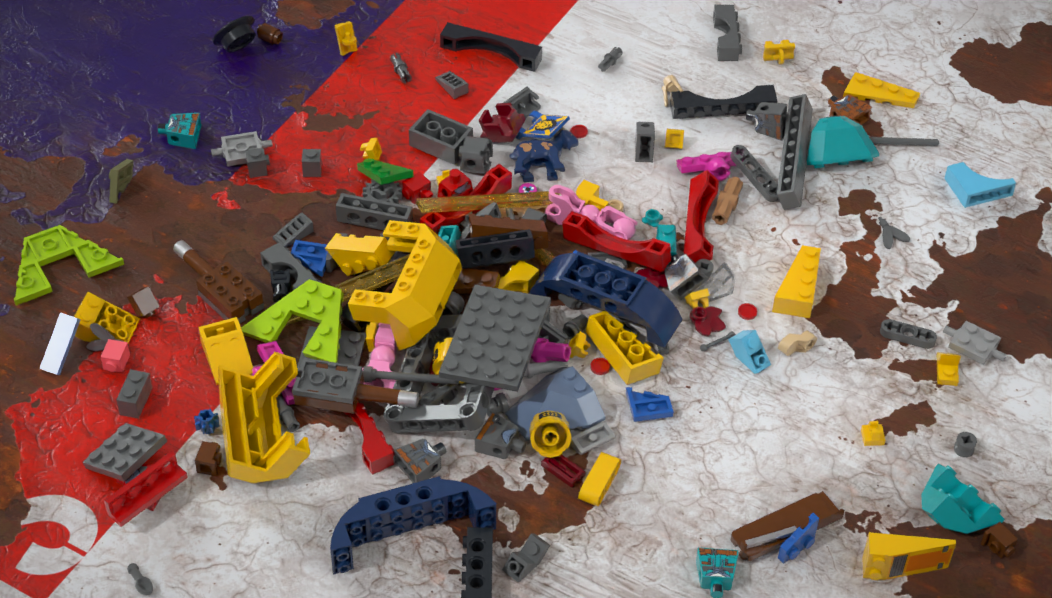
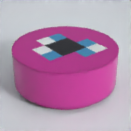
(527, 187)

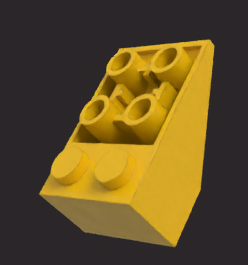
(112, 318)
(225, 347)

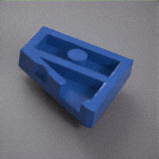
(311, 255)
(648, 405)
(799, 540)

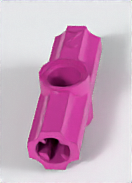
(551, 351)

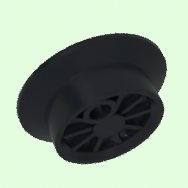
(235, 34)

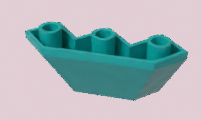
(839, 141)
(956, 504)

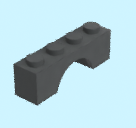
(725, 20)
(280, 259)

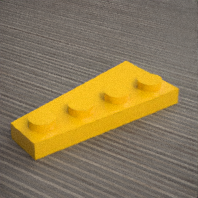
(880, 91)

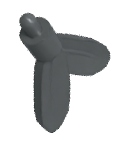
(890, 232)
(103, 334)

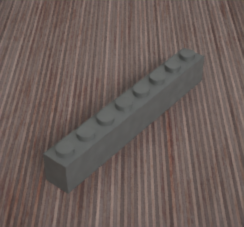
(794, 152)

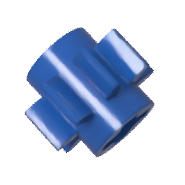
(206, 421)

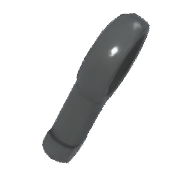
(142, 583)

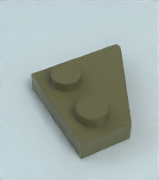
(119, 178)

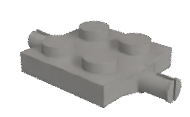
(235, 145)
(974, 342)

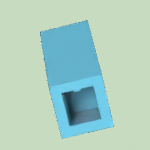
(750, 350)

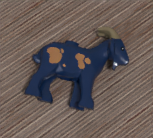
(543, 152)

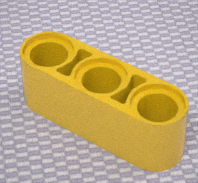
(599, 479)

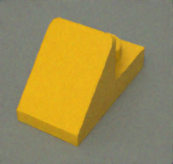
(947, 368)

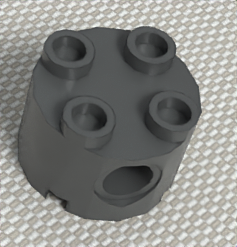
(476, 154)

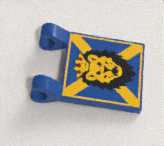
(543, 126)

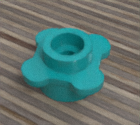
(652, 218)

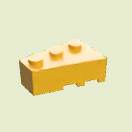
(359, 254)

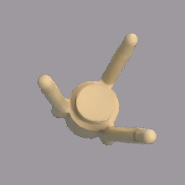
(670, 85)

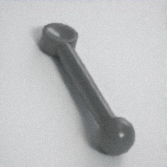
(704, 347)

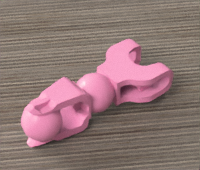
(622, 225)
(383, 354)

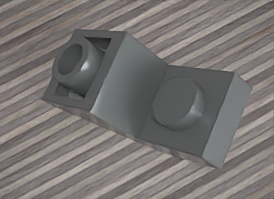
(524, 561)

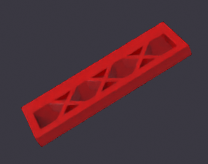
(146, 490)

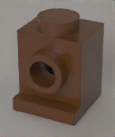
(208, 458)
(1000, 540)

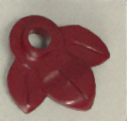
(654, 276)
(707, 320)

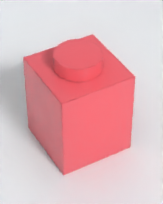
(115, 356)

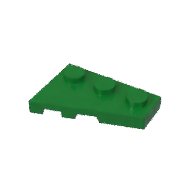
(383, 172)

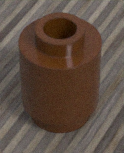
(269, 34)

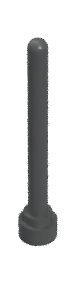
(904, 141)
(372, 374)

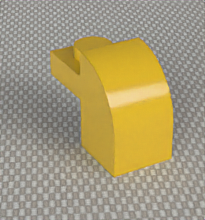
(590, 194)

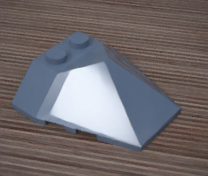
(560, 392)

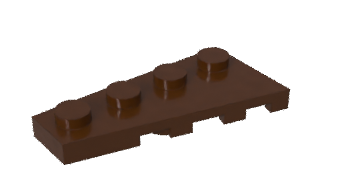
(470, 277)

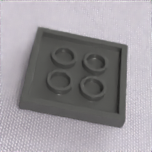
(350, 350)
(124, 451)

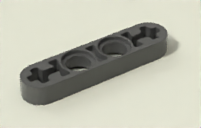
(752, 175)

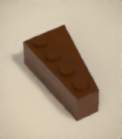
(488, 225)

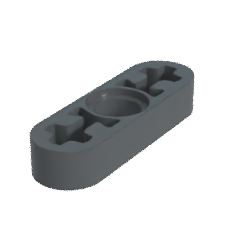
(912, 340)

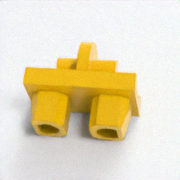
(346, 38)
(778, 52)

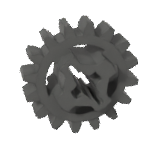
(386, 192)

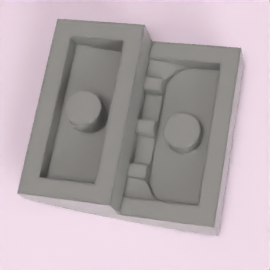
(590, 438)

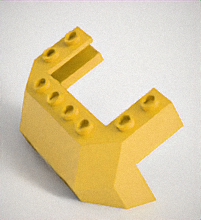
(420, 289)
(252, 424)

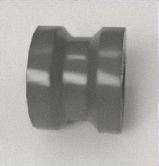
(706, 266)
(967, 449)

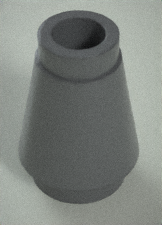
(575, 325)

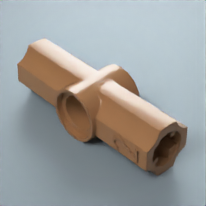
(727, 200)

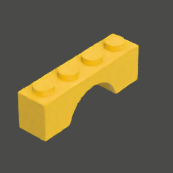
(520, 278)

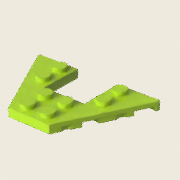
(51, 246)
(310, 301)

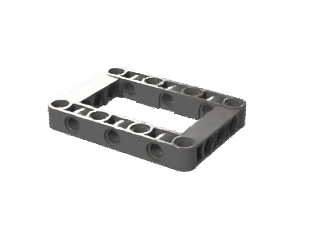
(465, 416)

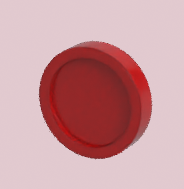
(579, 131)
(747, 311)
(600, 366)

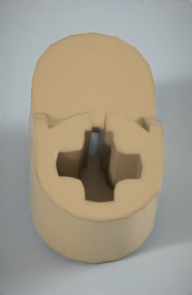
(797, 343)

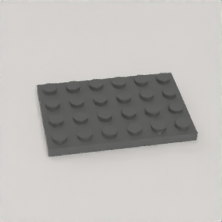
(495, 338)

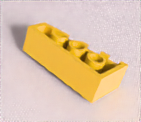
(798, 287)
(621, 348)

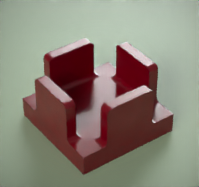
(501, 126)

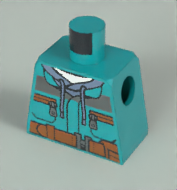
(182, 129)
(716, 569)

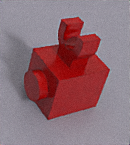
(416, 188)

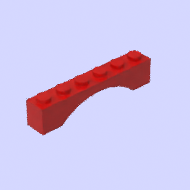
(495, 181)
(701, 195)
(649, 253)
(375, 451)

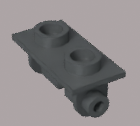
(444, 392)

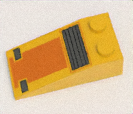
(901, 555)

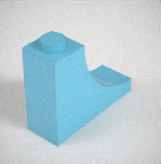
(974, 188)

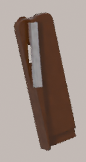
(782, 524)

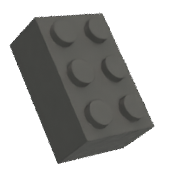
(439, 136)

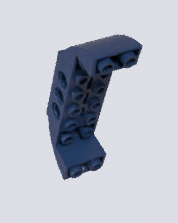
(613, 291)
(407, 510)

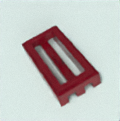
(561, 471)

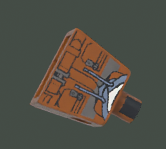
(850, 108)

